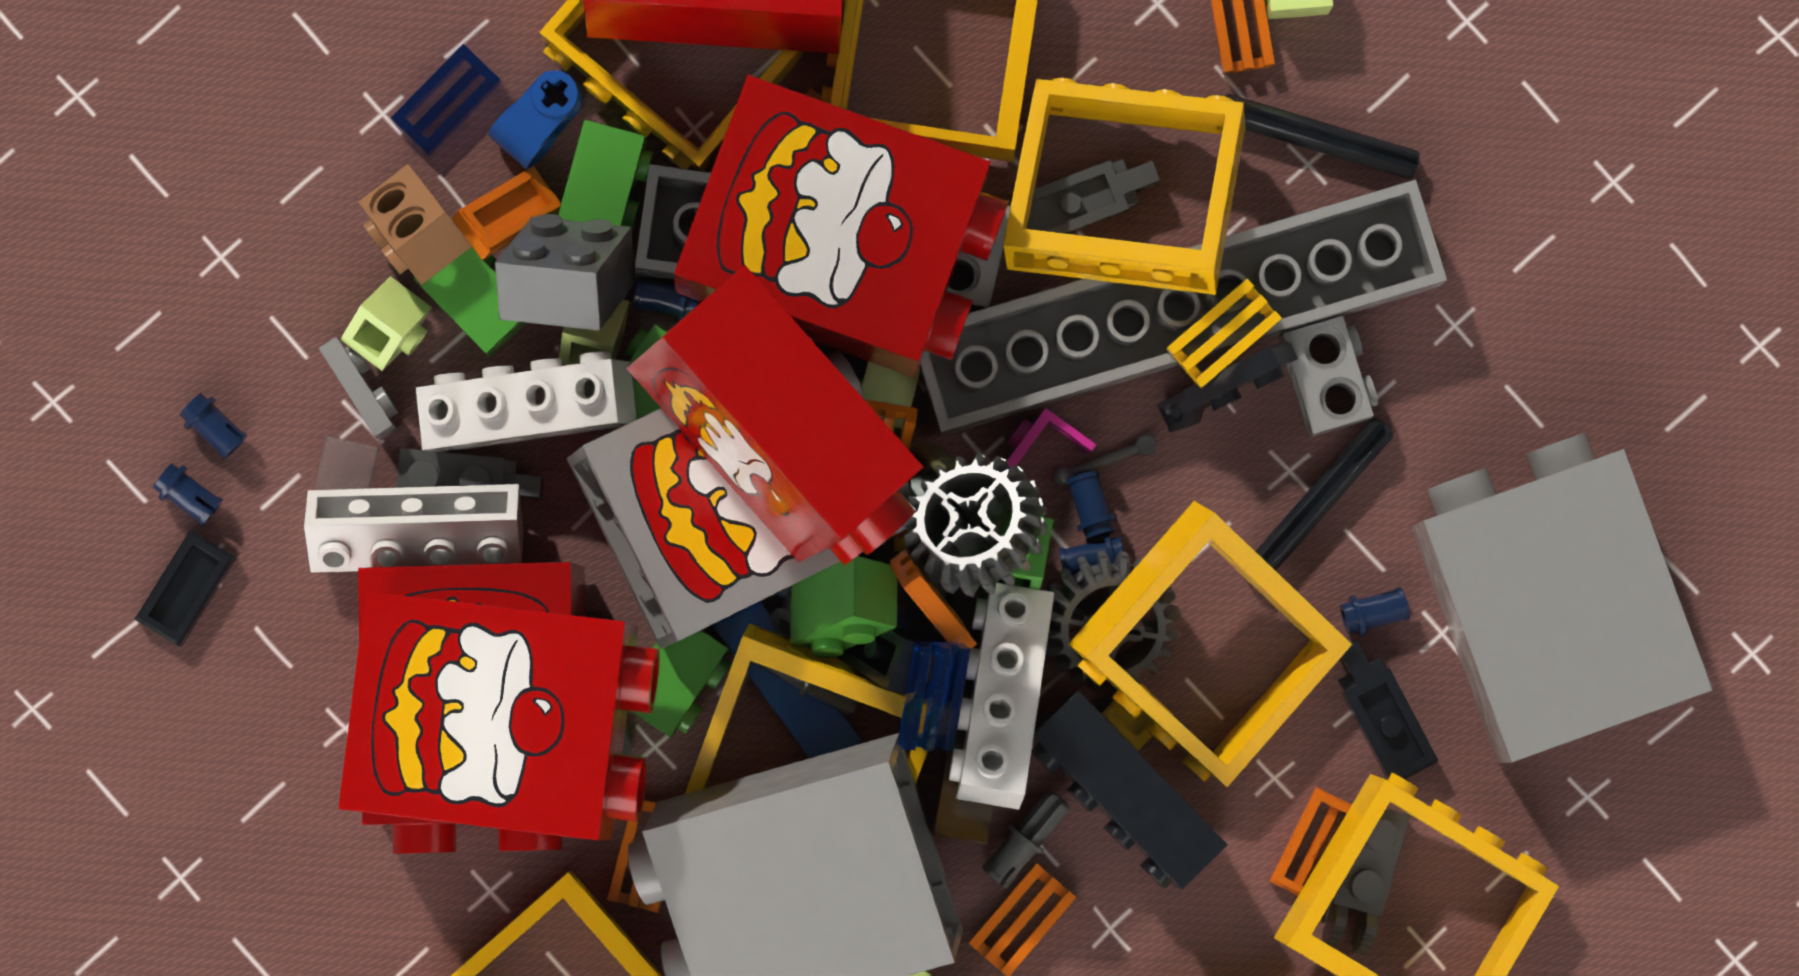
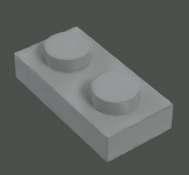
(372, 405)

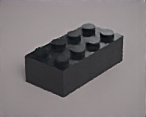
(1127, 791)

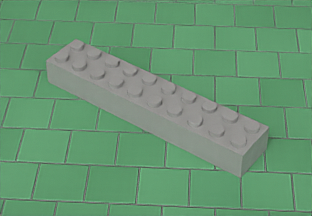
(1116, 332)

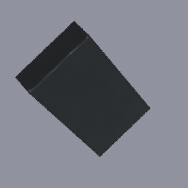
(185, 588)

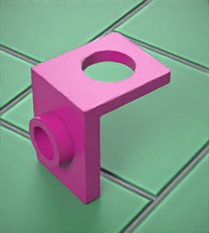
(1028, 433)

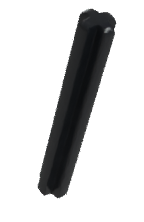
(1329, 138)
(1325, 493)

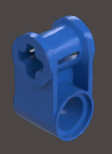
(529, 126)

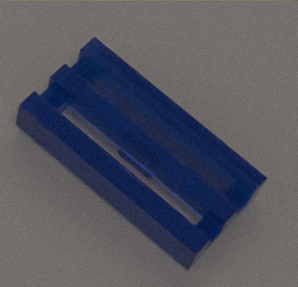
(416, 131)
(942, 696)

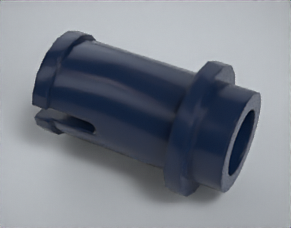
(662, 298)
(212, 425)
(186, 493)
(1091, 505)
(1089, 551)
(1374, 611)

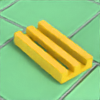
(1258, 303)

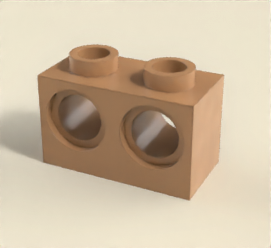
(412, 226)

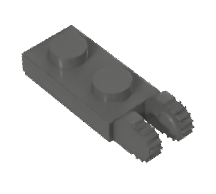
(1367, 884)

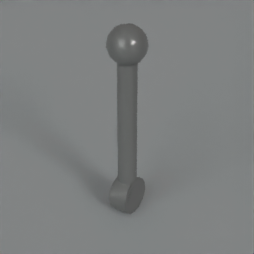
(1144, 445)

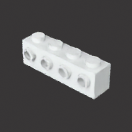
(525, 404)
(413, 527)
(1003, 697)

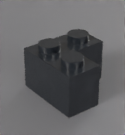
(890, 654)

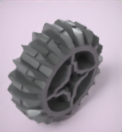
(983, 496)
(1069, 609)

